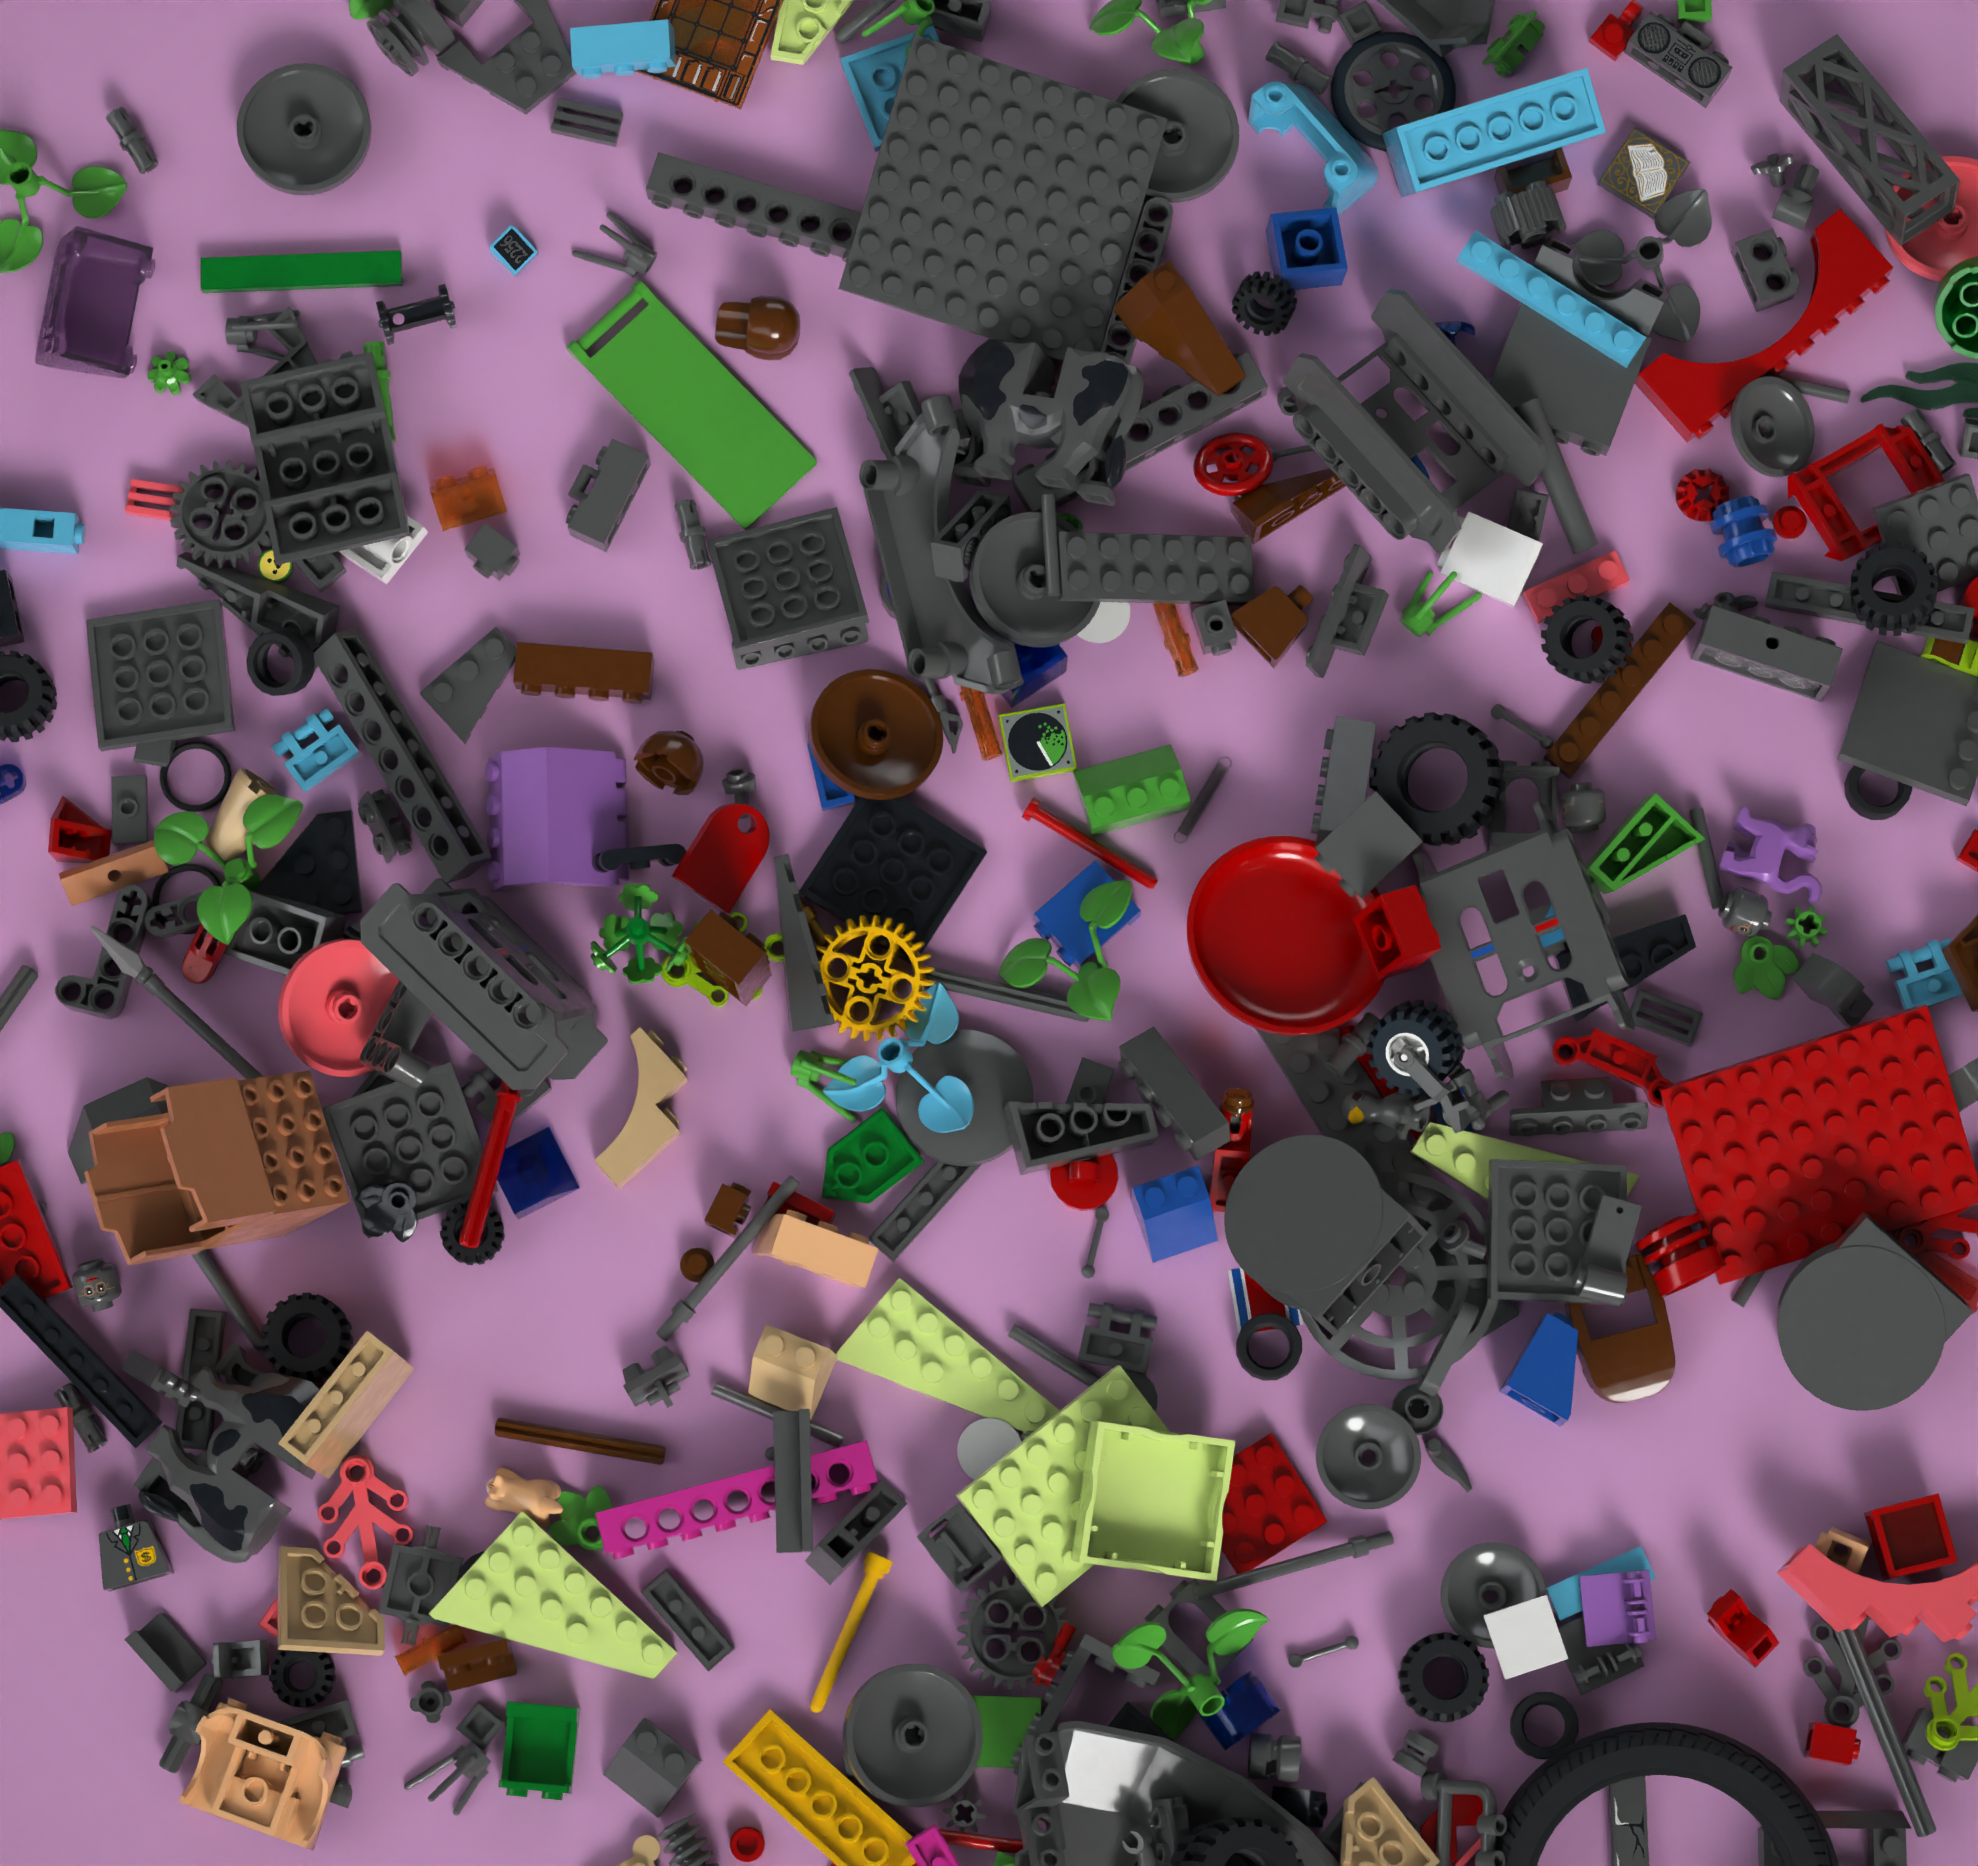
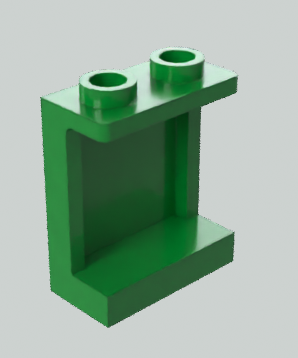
(539, 1749)

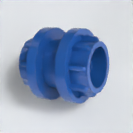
(1743, 531)

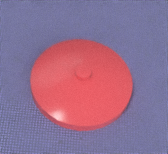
(1950, 238)
(333, 1005)

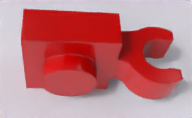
(1615, 32)

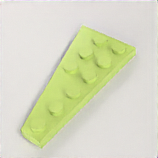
(1467, 1155)
(929, 1353)

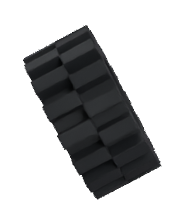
(1270, 291)
(485, 1250)
(302, 1697)

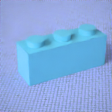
(623, 48)

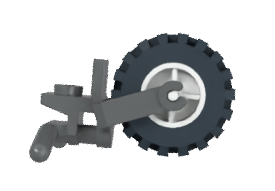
(1417, 1051)

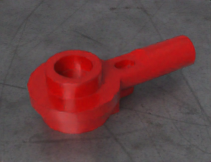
(1047, 1668)

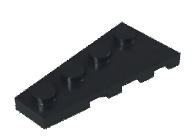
(1641, 955)

